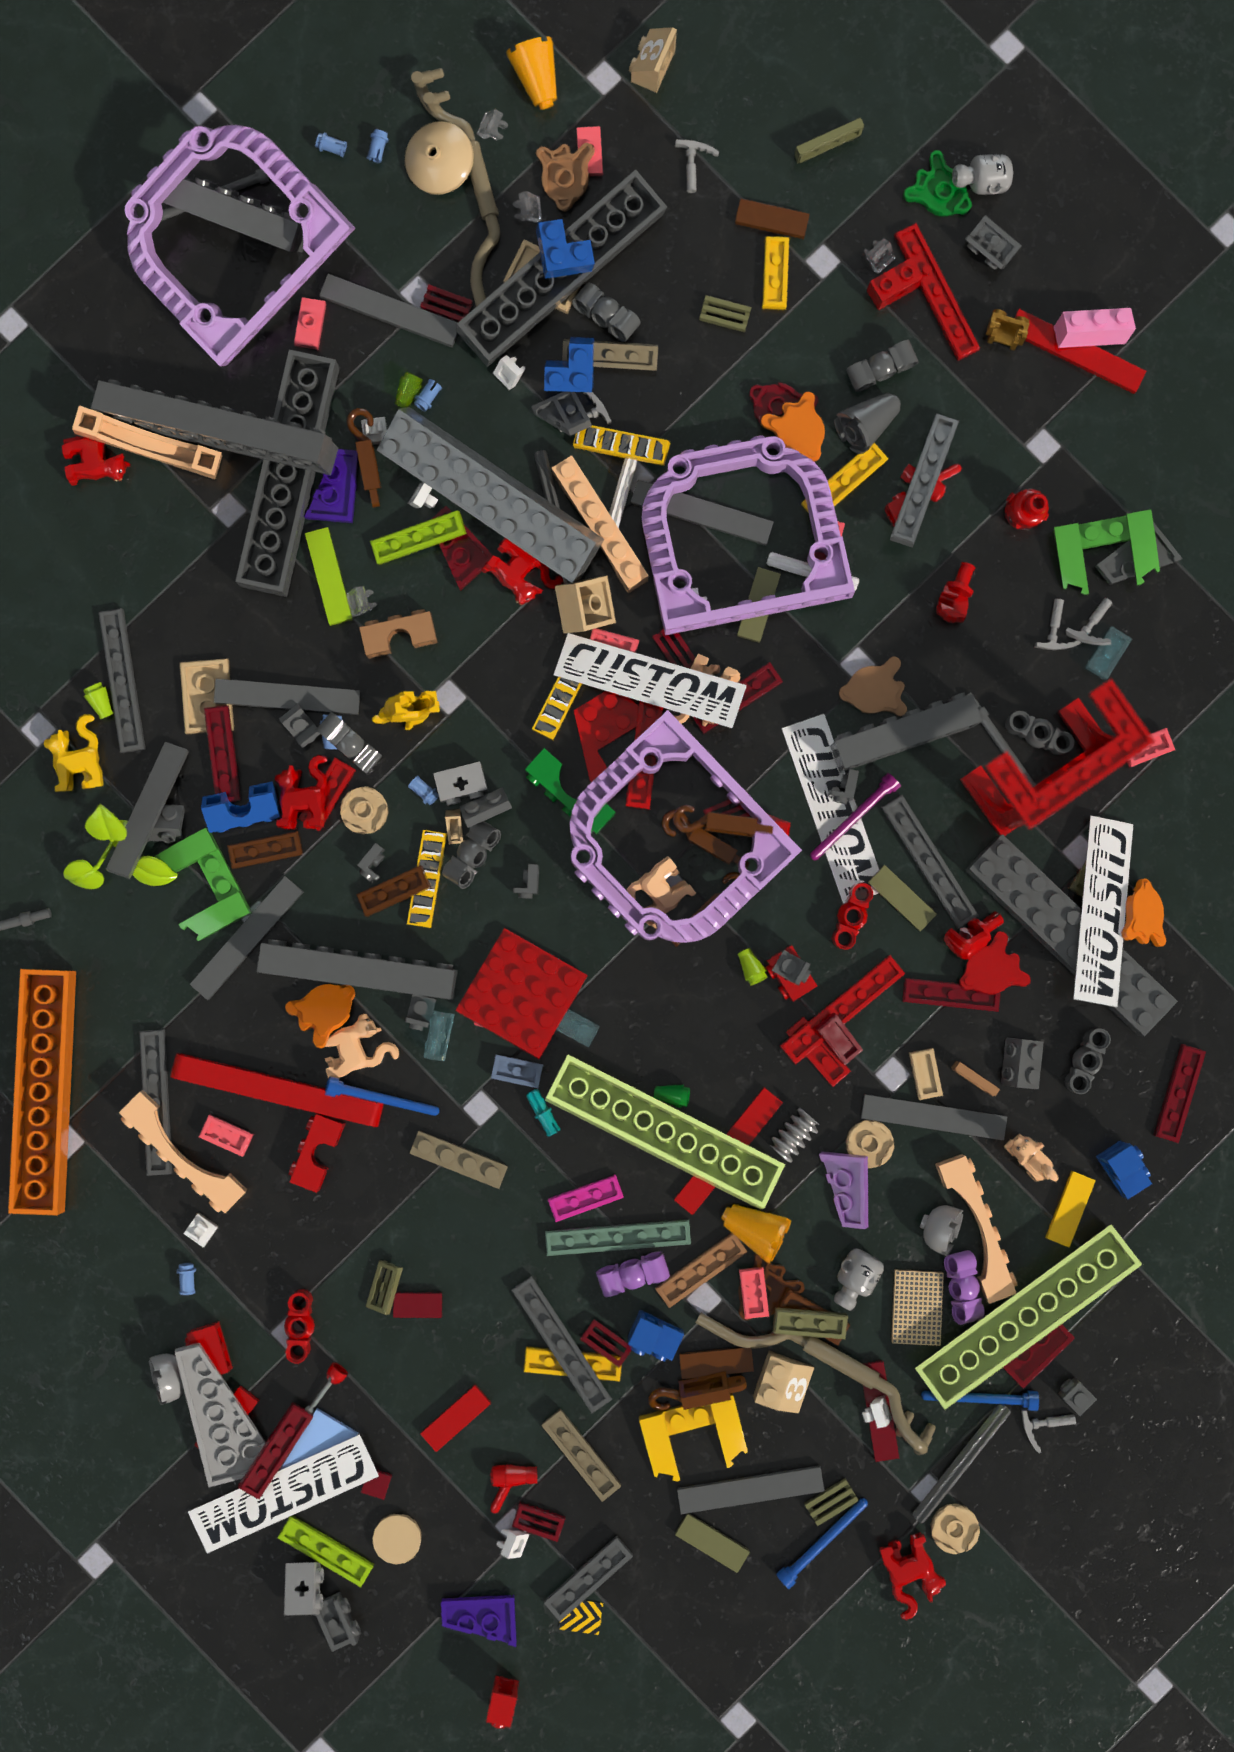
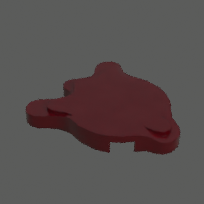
(771, 399)

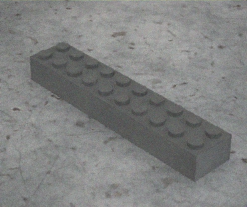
(530, 297)
(216, 427)
(285, 489)
(490, 494)
(1056, 925)

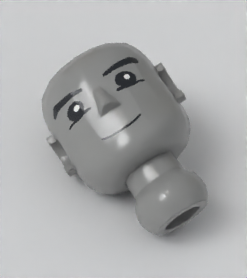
(985, 175)
(858, 1276)

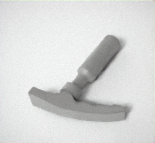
(691, 147)
(599, 410)
(1055, 623)
(1086, 630)
(1049, 1421)

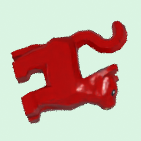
(93, 461)
(513, 572)
(302, 799)
(911, 1568)

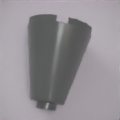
(866, 421)

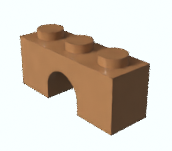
(377, 635)

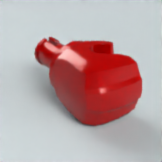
(954, 598)
(973, 938)

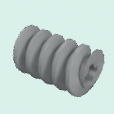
(794, 1135)

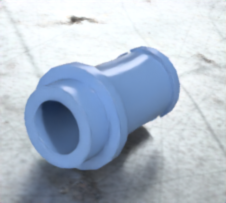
(330, 144)
(377, 145)
(425, 398)
(423, 790)
(186, 1278)

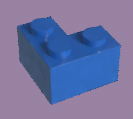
(559, 256)
(574, 374)
(1125, 1168)
(654, 1335)

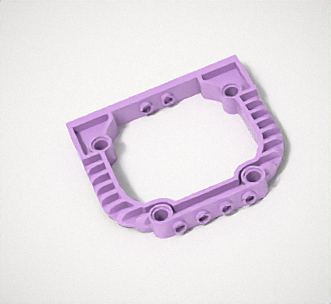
(322, 234)
(683, 608)
(672, 742)

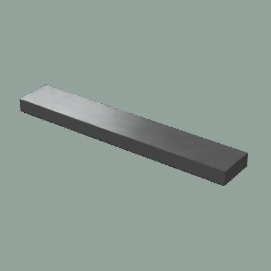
(389, 310)
(924, 480)
(710, 515)
(122, 680)
(286, 696)
(147, 810)
(929, 861)
(246, 938)
(156, 1086)
(933, 1117)
(561, 1344)
(750, 1489)

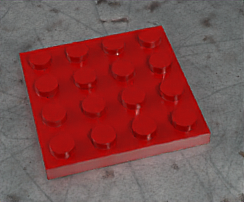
(521, 993)

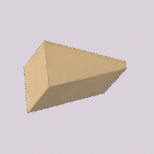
(454, 826)

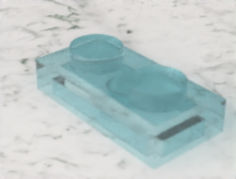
(1107, 656)
(578, 1028)
(438, 1035)

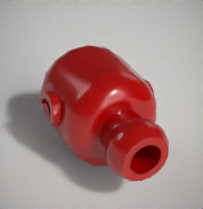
(1026, 509)

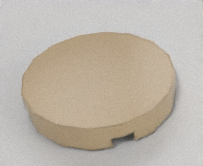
(364, 810)
(871, 1140)
(955, 1528)
(397, 1538)

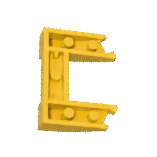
(661, 1424)

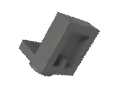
(300, 725)
(848, 783)
(374, 858)
(531, 878)
(792, 968)
(420, 1012)
(1076, 1395)

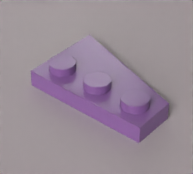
(850, 1187)

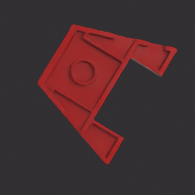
(601, 723)

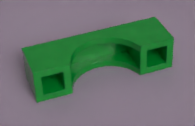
(546, 771)

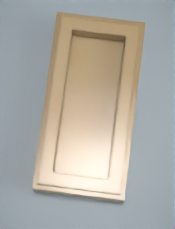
(925, 1074)

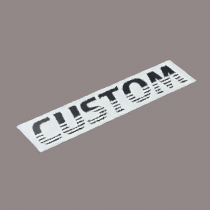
(650, 680)
(852, 854)
(1103, 911)
(287, 1494)

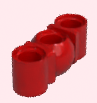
(860, 906)
(296, 1337)

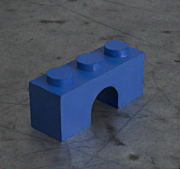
(223, 815)

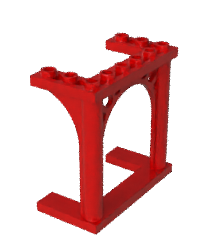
(1100, 757)

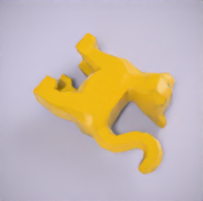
(408, 708)
(78, 761)

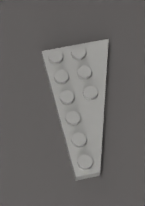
(221, 1425)

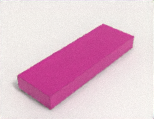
(585, 1198)

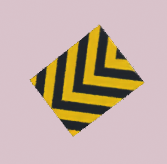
(584, 1618)

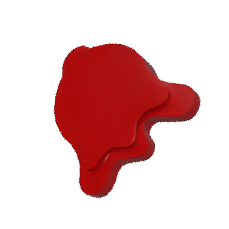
(993, 969)

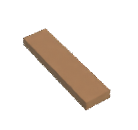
(701, 1269)

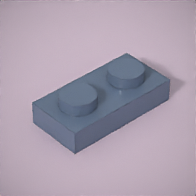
(517, 1071)

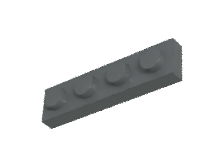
(588, 1578)

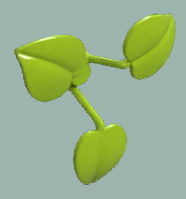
(106, 826)

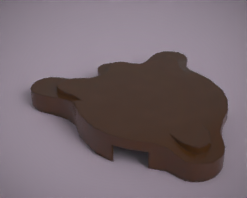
(774, 1283)

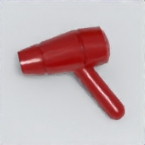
(940, 488)
(507, 1476)

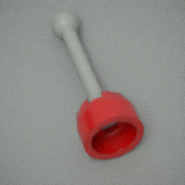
(335, 1375)

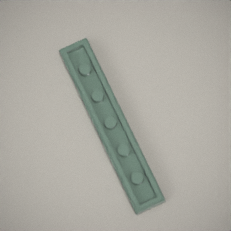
(618, 1237)

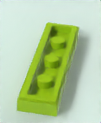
(418, 537)
(328, 576)
(326, 1550)

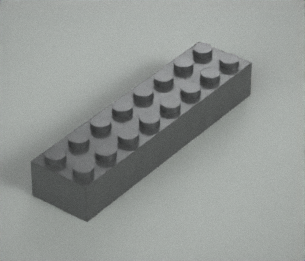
(358, 971)

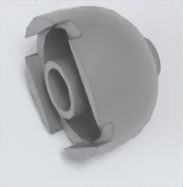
(942, 1228)
(166, 1377)

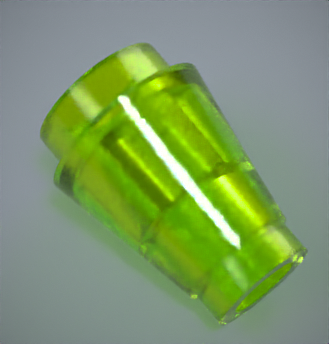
(408, 389)

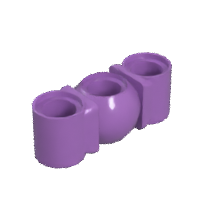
(633, 1274)
(964, 1287)

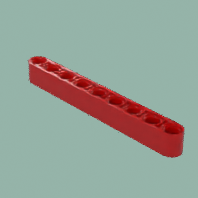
(275, 1089)

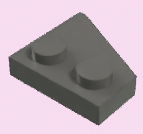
(563, 412)

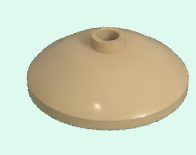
(448, 166)

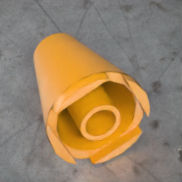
(536, 70)
(757, 1229)

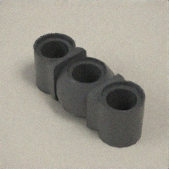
(606, 312)
(882, 365)
(1050, 733)
(348, 742)
(471, 854)
(1095, 1052)

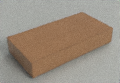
(975, 1078)

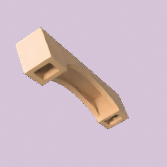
(145, 443)
(597, 518)
(143, 1116)
(995, 1278)

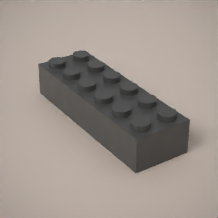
(237, 213)
(905, 733)

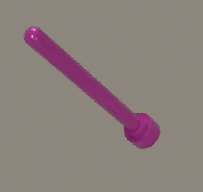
(888, 785)

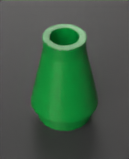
(674, 1095)

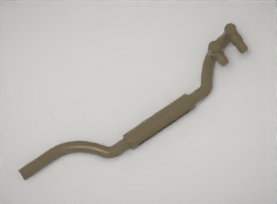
(478, 174)
(840, 1362)

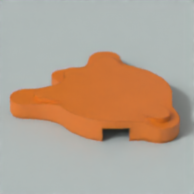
(799, 426)
(1144, 915)
(323, 1010)

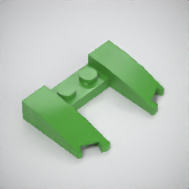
(1133, 527)
(231, 902)

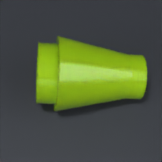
(98, 699)
(752, 968)

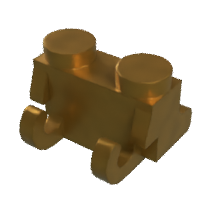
(1007, 329)

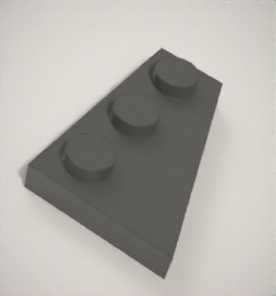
(1120, 565)

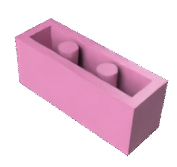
(1094, 327)

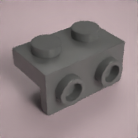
(993, 243)
(485, 807)
(169, 824)
(1022, 1063)
(337, 1622)

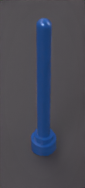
(336, 1087)
(1028, 1400)
(789, 1574)

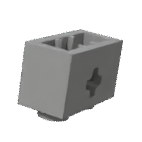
(470, 773)
(298, 1576)

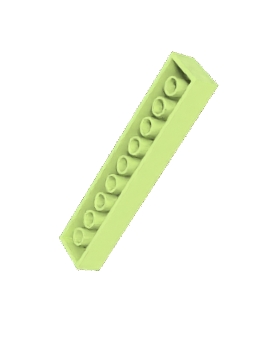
(665, 1132)
(1028, 1316)

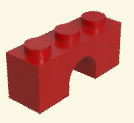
(307, 1171)

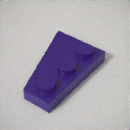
(336, 493)
(483, 1616)

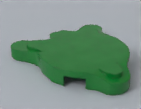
(936, 189)

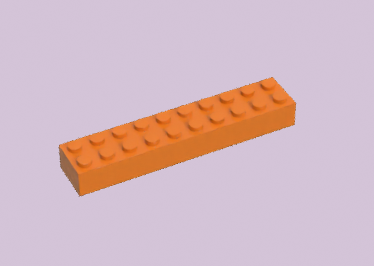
(42, 1092)

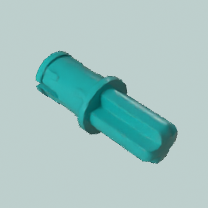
(542, 1112)

